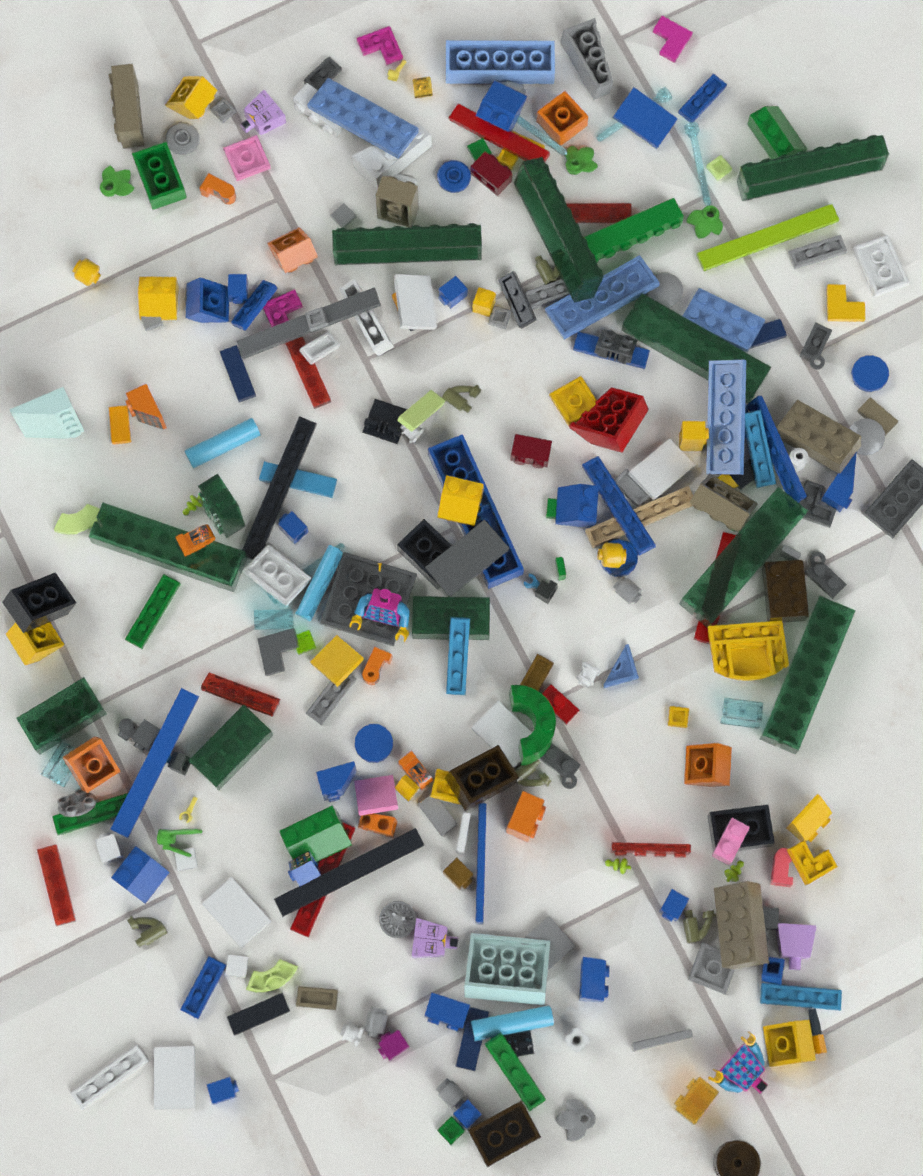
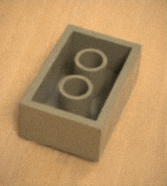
(397, 201)
(723, 503)

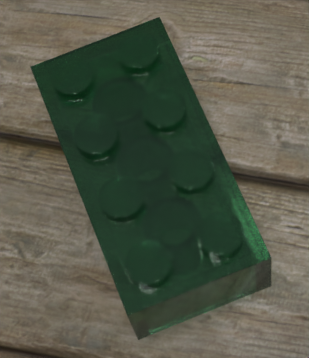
(220, 506)
(433, 614)
(61, 716)
(231, 747)

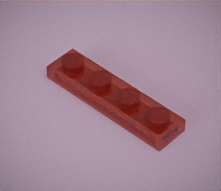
(600, 212)
(309, 374)
(240, 694)
(658, 849)
(56, 885)

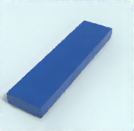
(587, 343)

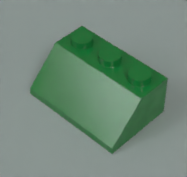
(775, 132)
(319, 833)

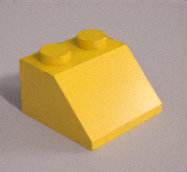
(192, 97)
(158, 297)
(460, 500)
(34, 644)
(810, 819)
(789, 1043)

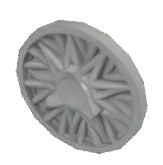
(182, 138)
(397, 919)

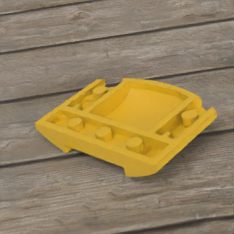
(748, 650)

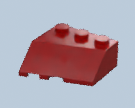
(612, 419)

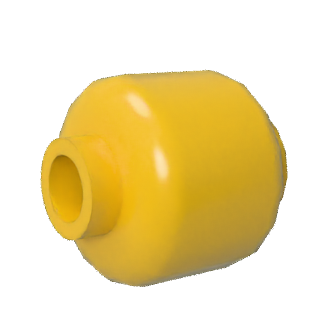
(86, 272)
(612, 555)

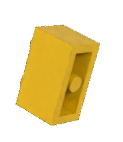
(693, 435)

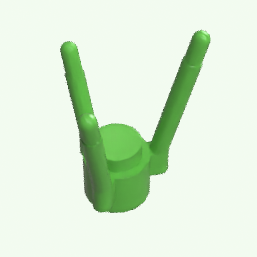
(168, 837)

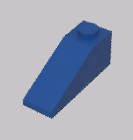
(841, 488)

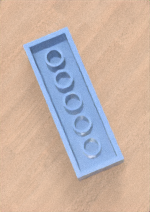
(500, 61)

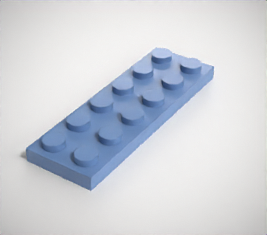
(363, 118)
(614, 292)
(726, 417)

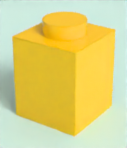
(484, 302)

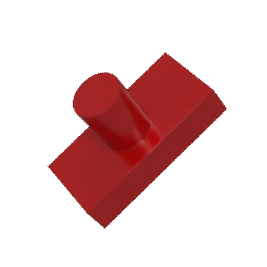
(563, 708)

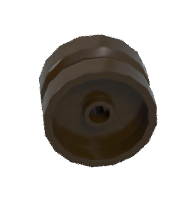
(733, 1150)

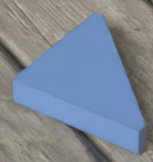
(623, 670)

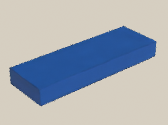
(702, 98)
(254, 305)
(203, 987)

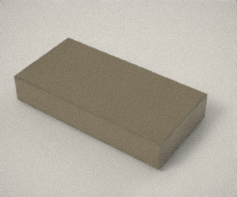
(874, 411)
(317, 998)

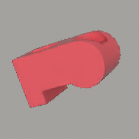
(780, 869)

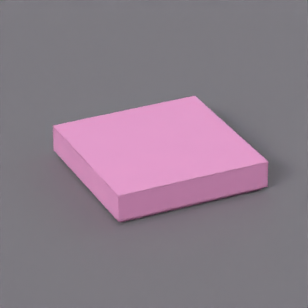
(247, 158)
(376, 795)

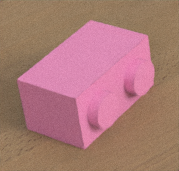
(730, 841)

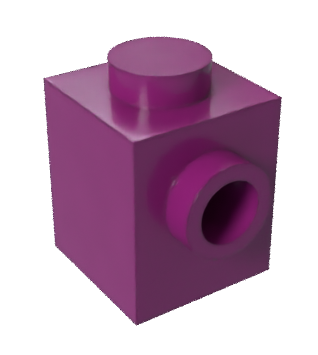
(392, 1045)

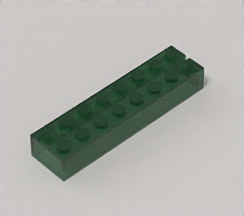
(812, 167)
(558, 229)
(407, 244)
(688, 342)
(157, 545)
(743, 557)
(807, 675)

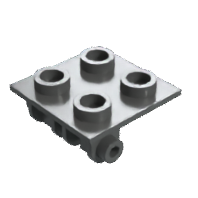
(615, 343)

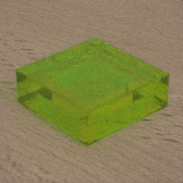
(305, 642)

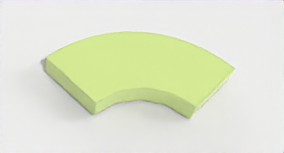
(77, 522)
(273, 978)

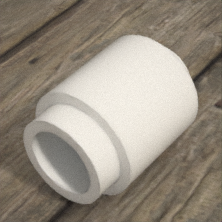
(798, 458)

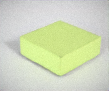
(719, 167)

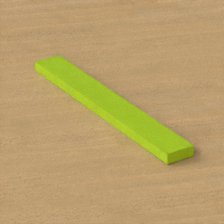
(767, 237)

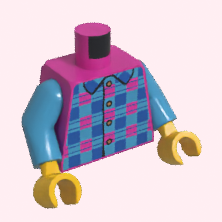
(383, 608)
(742, 1069)

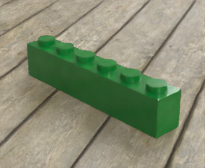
(635, 229)

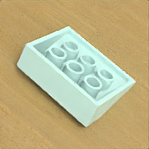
(48, 417)
(506, 969)

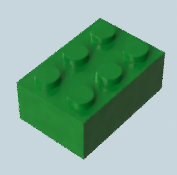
(159, 175)

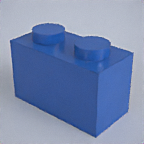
(446, 1011)

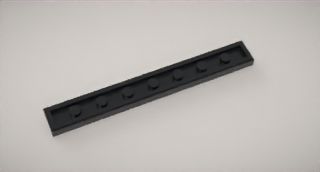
(279, 487)
(349, 872)

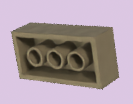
(126, 106)
(819, 436)
(741, 925)

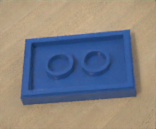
(645, 118)

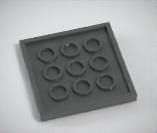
(356, 579)

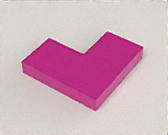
(676, 37)
(381, 40)
(280, 306)

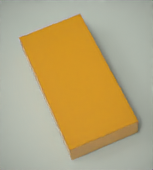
(120, 424)

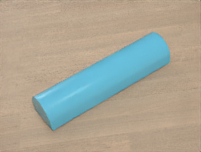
(222, 443)
(319, 583)
(512, 1023)

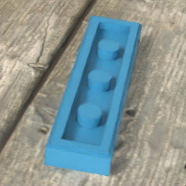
(759, 449)
(303, 481)
(458, 655)
(800, 996)

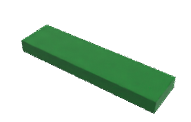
(152, 611)
(102, 811)
(515, 1071)

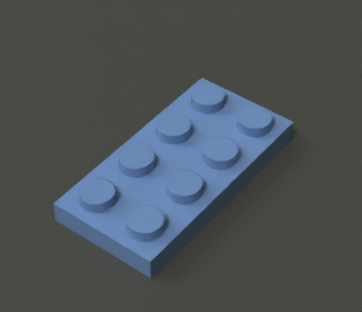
(724, 319)

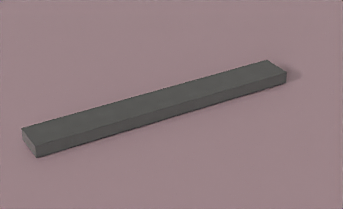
(299, 326)

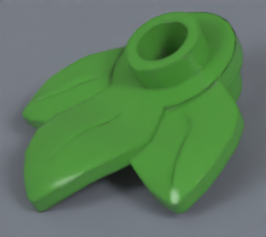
(580, 160)
(117, 180)
(703, 224)

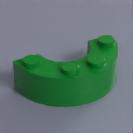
(541, 713)

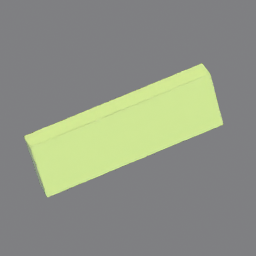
(421, 410)

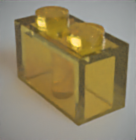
(696, 1100)

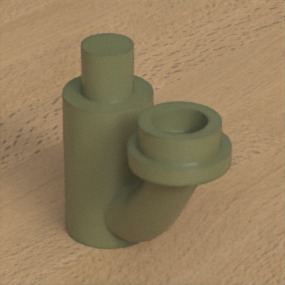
(545, 270)
(452, 396)
(526, 770)
(691, 929)
(147, 937)

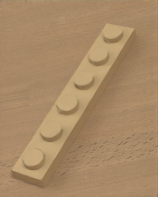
(646, 513)

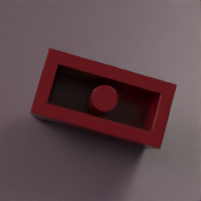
(491, 173)
(531, 451)

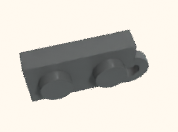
(815, 345)
(824, 576)
(562, 764)

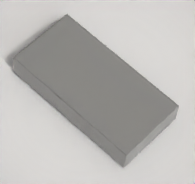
(631, 489)
(437, 815)

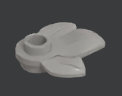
(572, 1119)

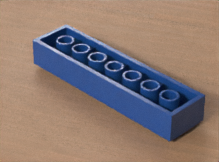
(456, 460)

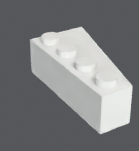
(375, 163)

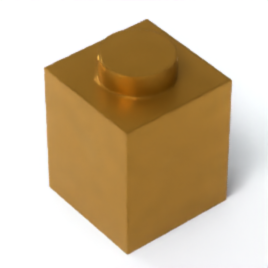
(458, 874)

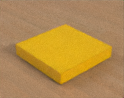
(573, 400)
(337, 660)

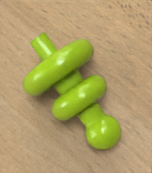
(192, 505)
(623, 865)
(734, 871)

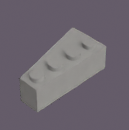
(588, 57)

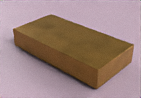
(537, 672)

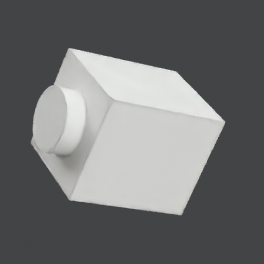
(109, 848)

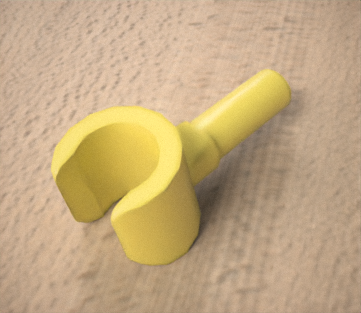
(394, 74)
(189, 810)

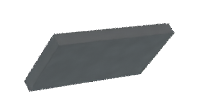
(898, 500)
(467, 558)

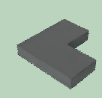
(325, 70)
(816, 512)
(272, 648)

